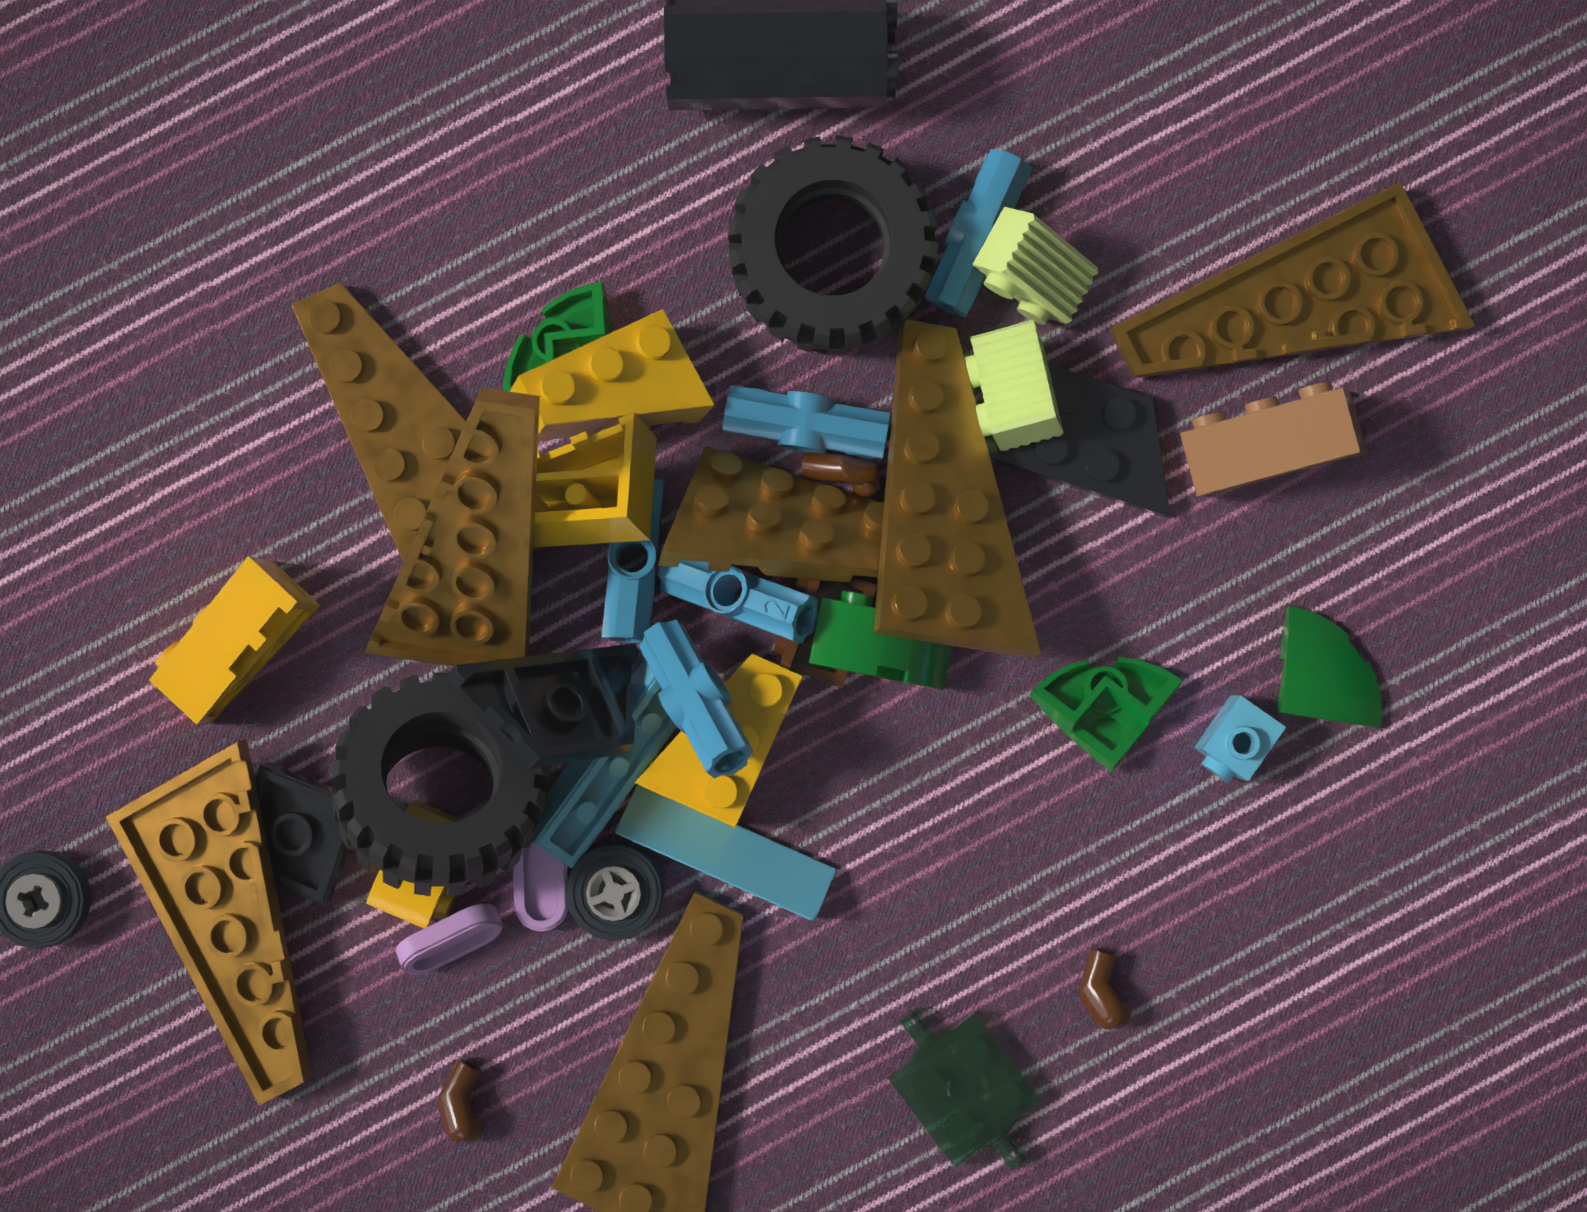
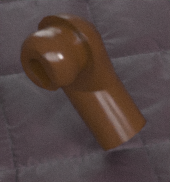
(861, 472)
(1098, 995)
(454, 1106)

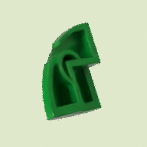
(569, 324)
(1325, 673)
(1106, 705)

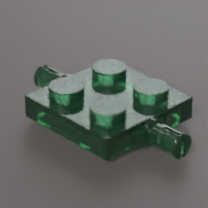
(963, 1088)

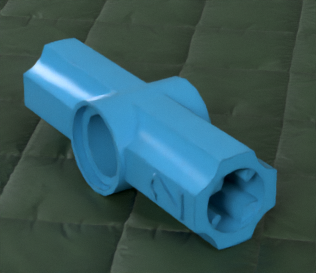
(996, 187)
(806, 422)
(632, 593)
(760, 604)
(695, 698)

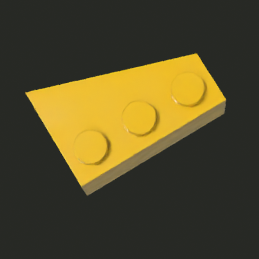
(618, 374)
(597, 487)
(232, 639)
(759, 703)

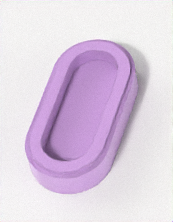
(540, 889)
(449, 939)

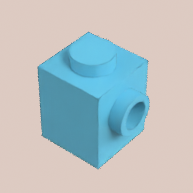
(1238, 739)

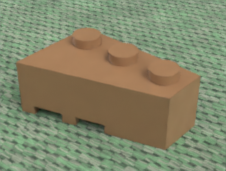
(1272, 439)

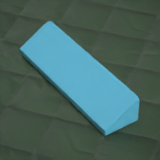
(593, 789)
(727, 852)

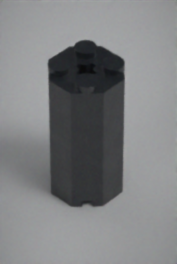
(780, 54)

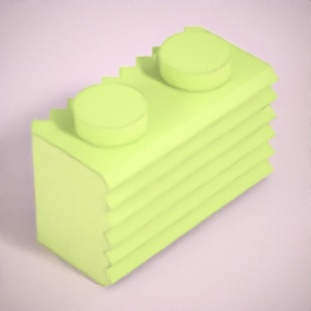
(1035, 267)
(1014, 386)

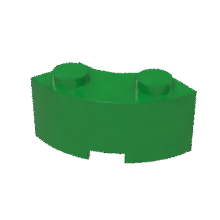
(847, 643)

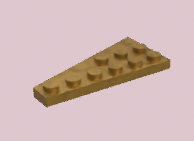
(1330, 287)
(387, 406)
(773, 521)
(945, 534)
(472, 560)
(213, 886)
(659, 1103)

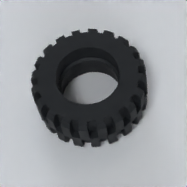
(846, 175)
(417, 849)

